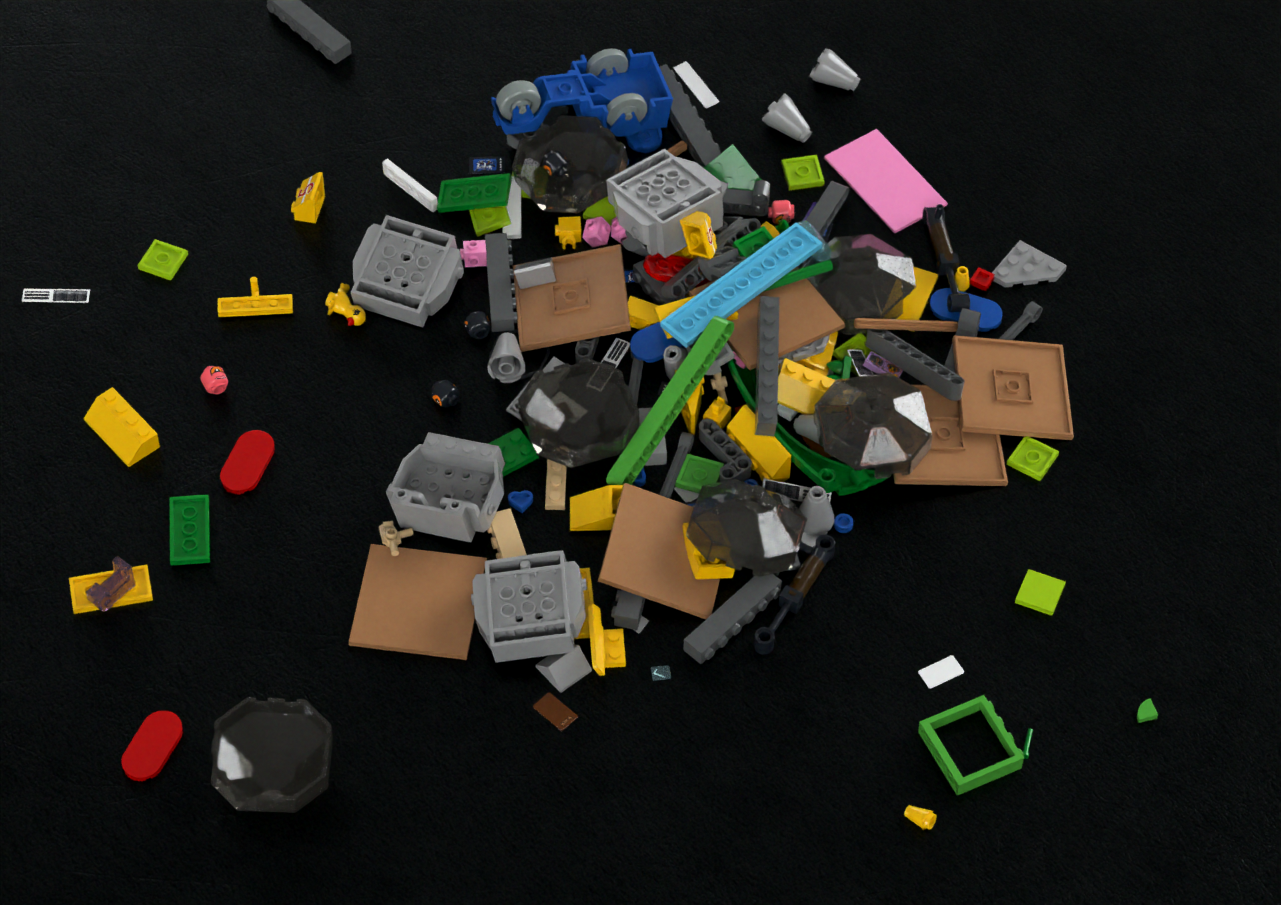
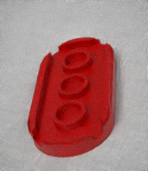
(665, 268)
(247, 462)
(152, 745)

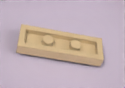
(555, 486)

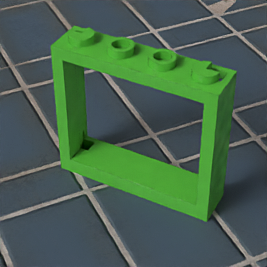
(943, 759)

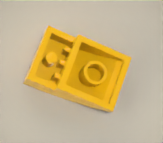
(704, 568)

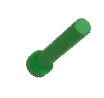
(1027, 743)

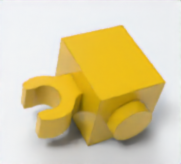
(568, 231)
(718, 412)

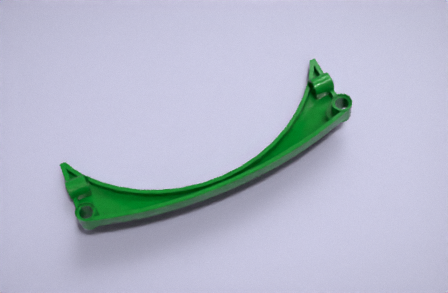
(823, 471)

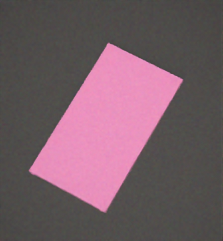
(884, 180)

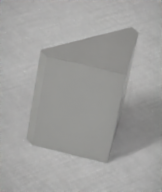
(535, 273)
(564, 668)

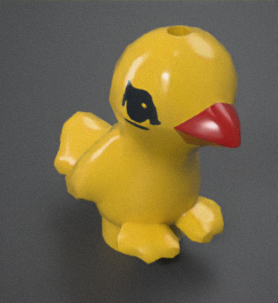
(341, 304)

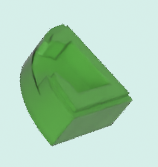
(1146, 711)

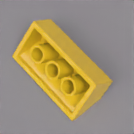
(800, 386)
(121, 427)
(766, 452)

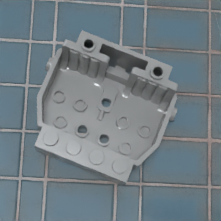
(658, 194)
(429, 273)
(444, 503)
(554, 595)

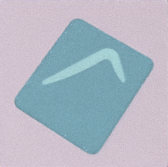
(661, 673)

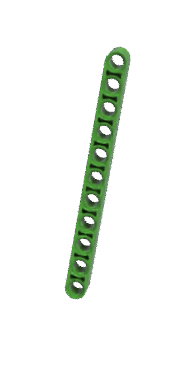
(671, 402)

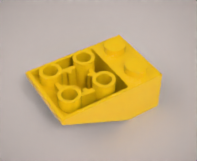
(594, 509)

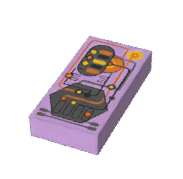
(880, 365)

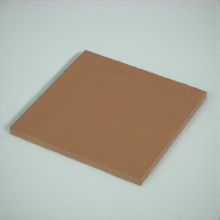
(581, 303)
(802, 320)
(1013, 388)
(954, 454)
(650, 554)
(416, 602)

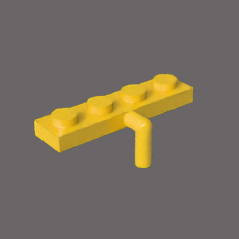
(255, 304)

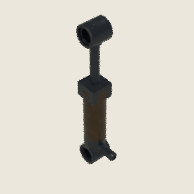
(946, 259)
(792, 596)

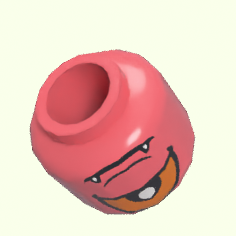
(781, 210)
(214, 380)

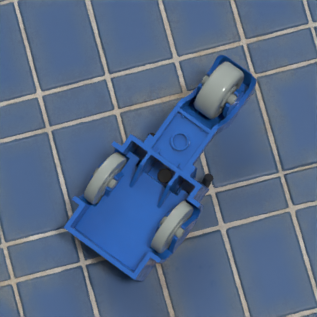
(618, 90)

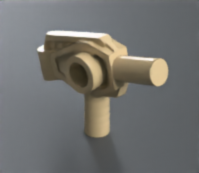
(719, 383)
(392, 537)

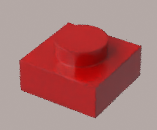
(982, 279)

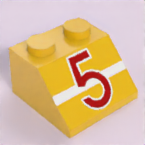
(309, 199)
(699, 234)

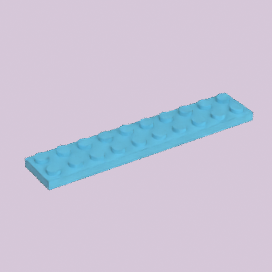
(741, 283)

